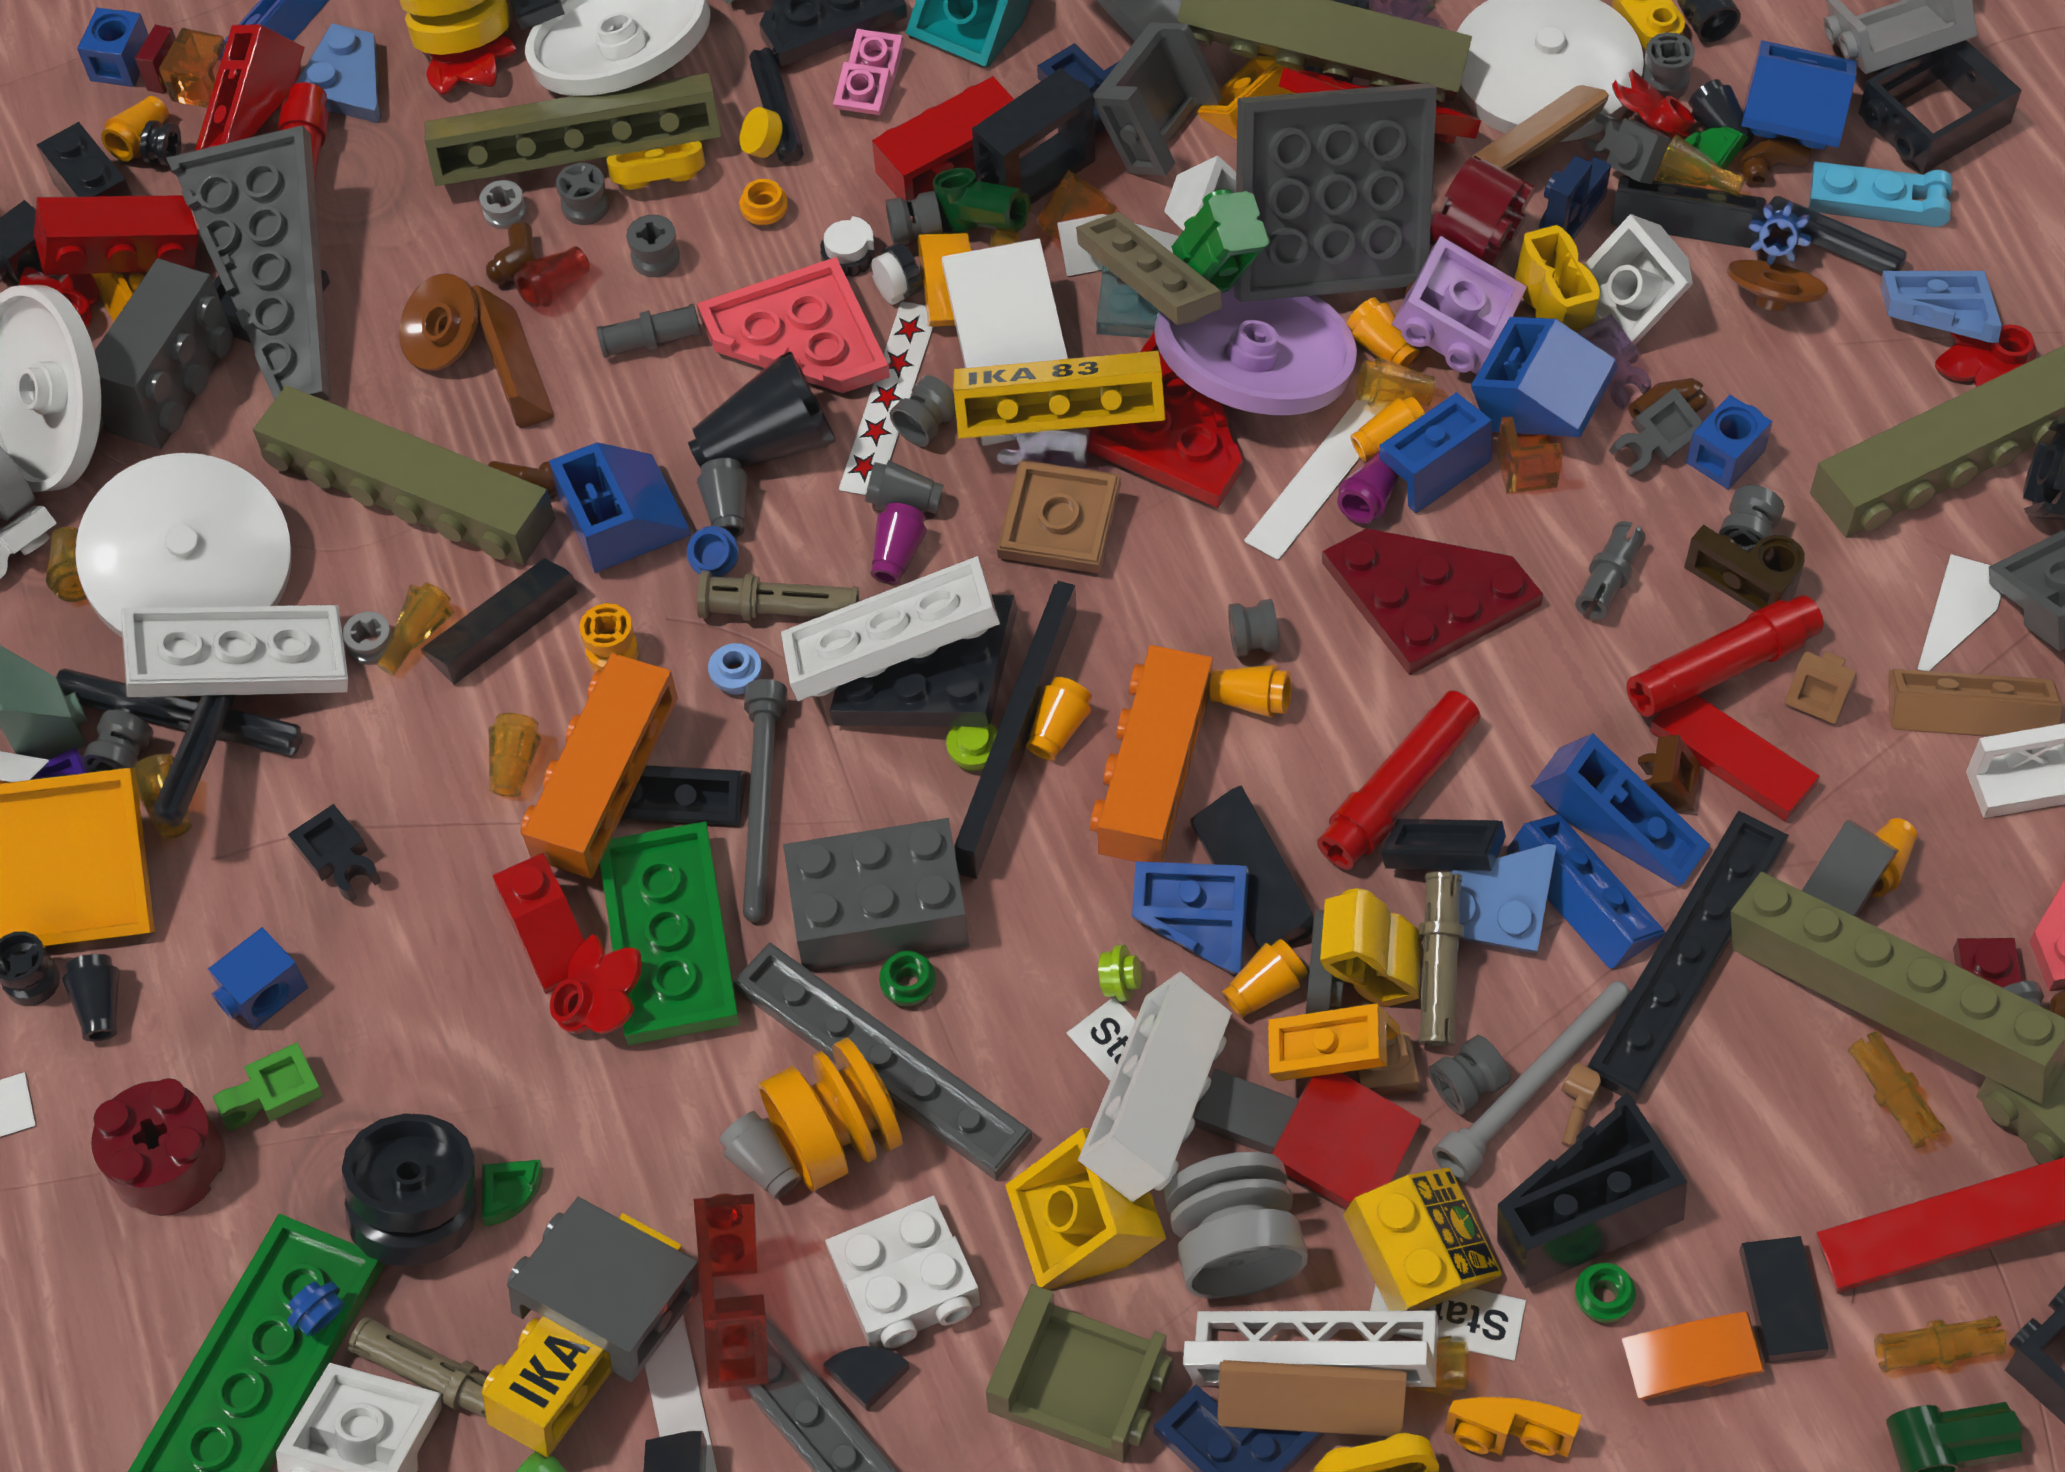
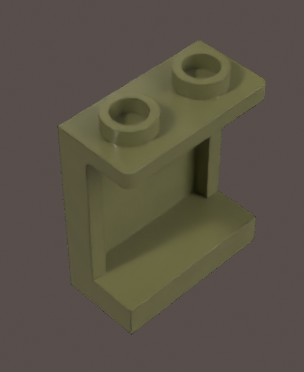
(1077, 1377)

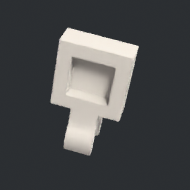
(24, 534)

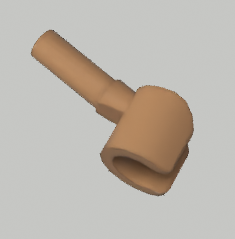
(1584, 1086)

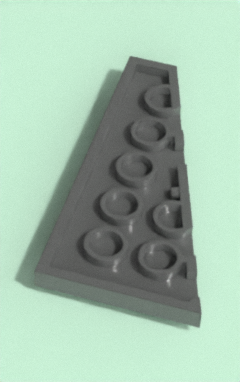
(264, 241)

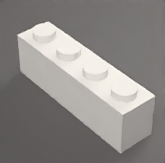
(1156, 1088)

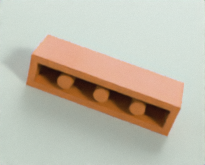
(1154, 755)
(599, 764)

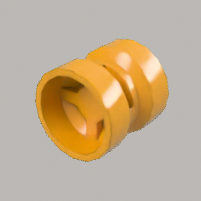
(605, 631)

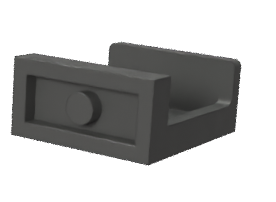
(1153, 95)
(605, 1284)

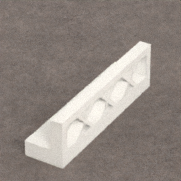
(2025, 777)
(1415, 1357)

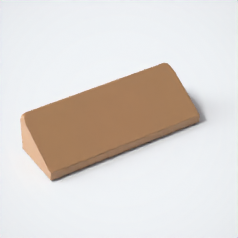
(1545, 128)
(1970, 702)
(1311, 1398)

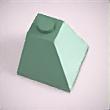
(36, 711)

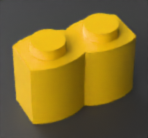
(1555, 279)
(1371, 948)

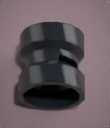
(1711, 18)
(27, 969)

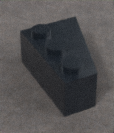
(1592, 1198)

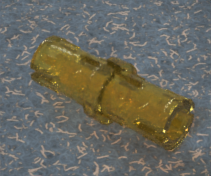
(1896, 1089)
(1940, 1344)

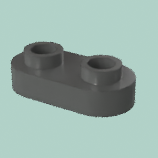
(1323, 988)

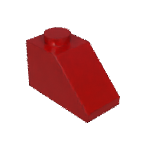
(540, 918)

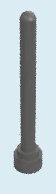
(765, 703)

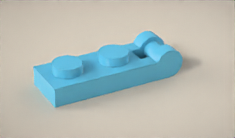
(1881, 194)

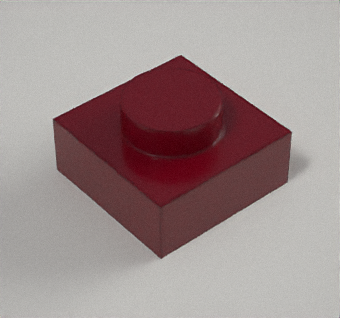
(152, 55)
(1989, 958)

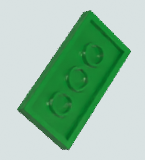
(669, 908)

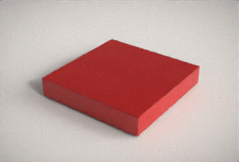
(1344, 1138)

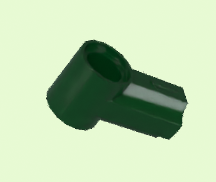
(973, 203)
(1955, 1438)

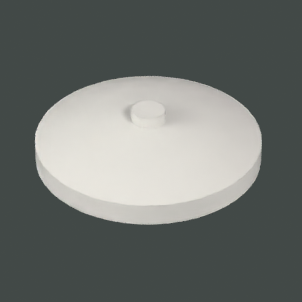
(613, 43)
(1538, 51)
(47, 387)
(182, 537)

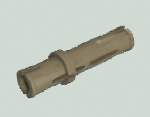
(1439, 971)
(457, 1382)

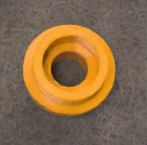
(763, 202)

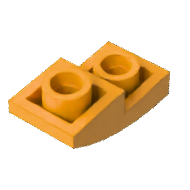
(931, 250)
(1487, 1422)

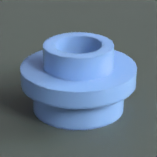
(734, 680)

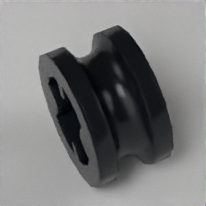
(160, 142)

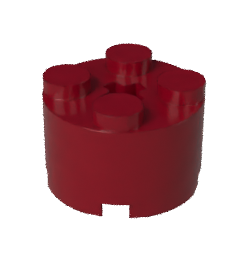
(1482, 209)
(157, 1147)

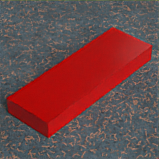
(1738, 755)

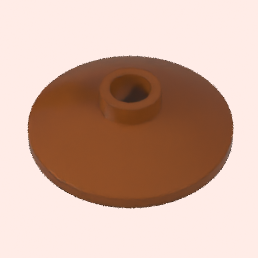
(1776, 283)
(438, 322)

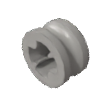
(506, 192)
(371, 624)

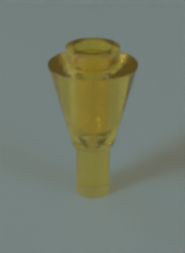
(1688, 165)
(420, 616)

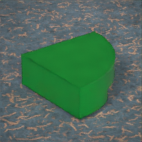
(1718, 144)
(508, 1189)

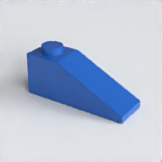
(1619, 809)

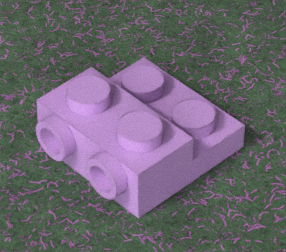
(1458, 306)

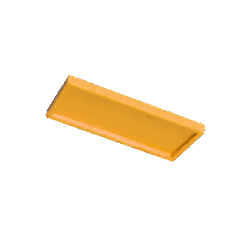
(74, 858)

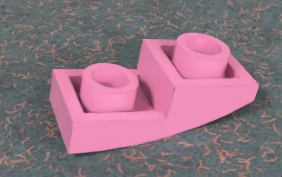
(870, 72)

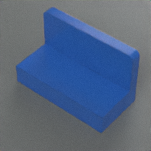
(1439, 450)

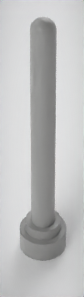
(1465, 1149)

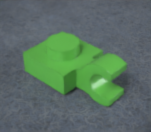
(275, 1084)

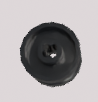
(409, 1189)

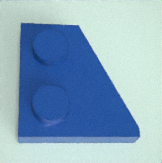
(1195, 908)

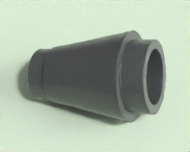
(901, 485)
(724, 493)

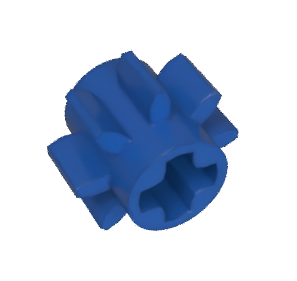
(1776, 246)

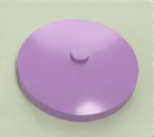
(1263, 354)

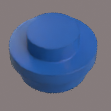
(713, 551)
(315, 1307)

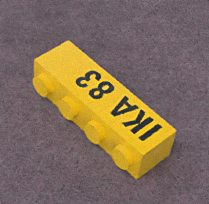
(1058, 394)
(548, 1378)

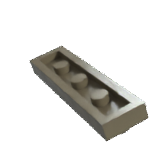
(1149, 268)

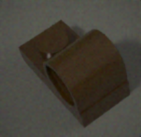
(1744, 574)

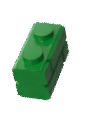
(1222, 237)

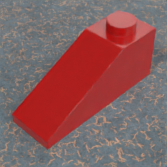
(249, 84)

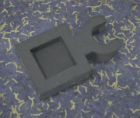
(1631, 147)
(1661, 429)

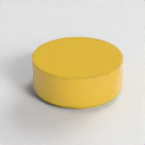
(760, 132)

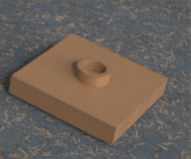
(1059, 516)

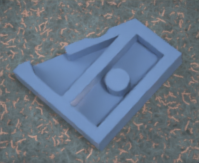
(347, 72)
(1943, 300)
(1509, 901)

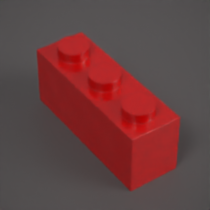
(935, 140)
(113, 233)

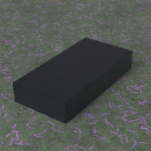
(1444, 844)
(1783, 1299)

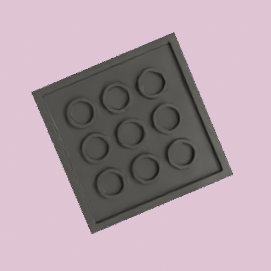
(1337, 188)

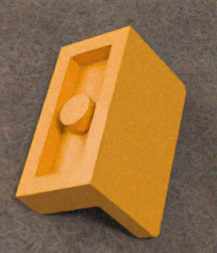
(1329, 1041)

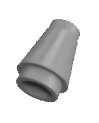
(759, 1153)

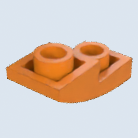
(1693, 1355)

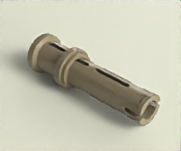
(751, 596)

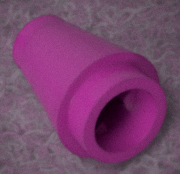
(1367, 491)
(896, 541)

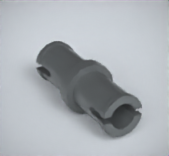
(648, 330)
(1610, 570)

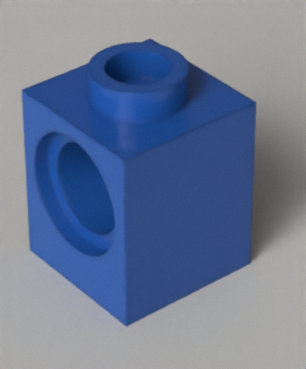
(111, 46)
(1729, 441)
(256, 979)

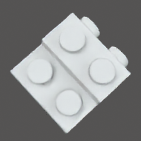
(904, 1274)
(359, 1425)

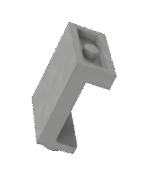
(1898, 30)

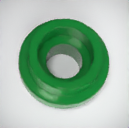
(903, 965)
(1610, 1277)

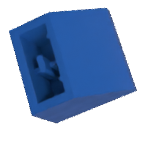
(1799, 95)
(1542, 378)
(616, 503)

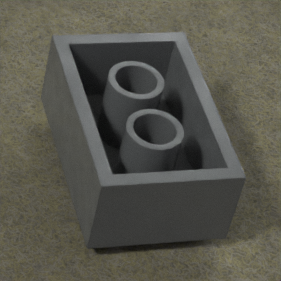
(161, 353)
(875, 894)

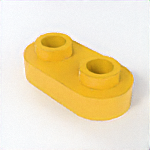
(1650, 17)
(672, 162)
(1395, 1454)

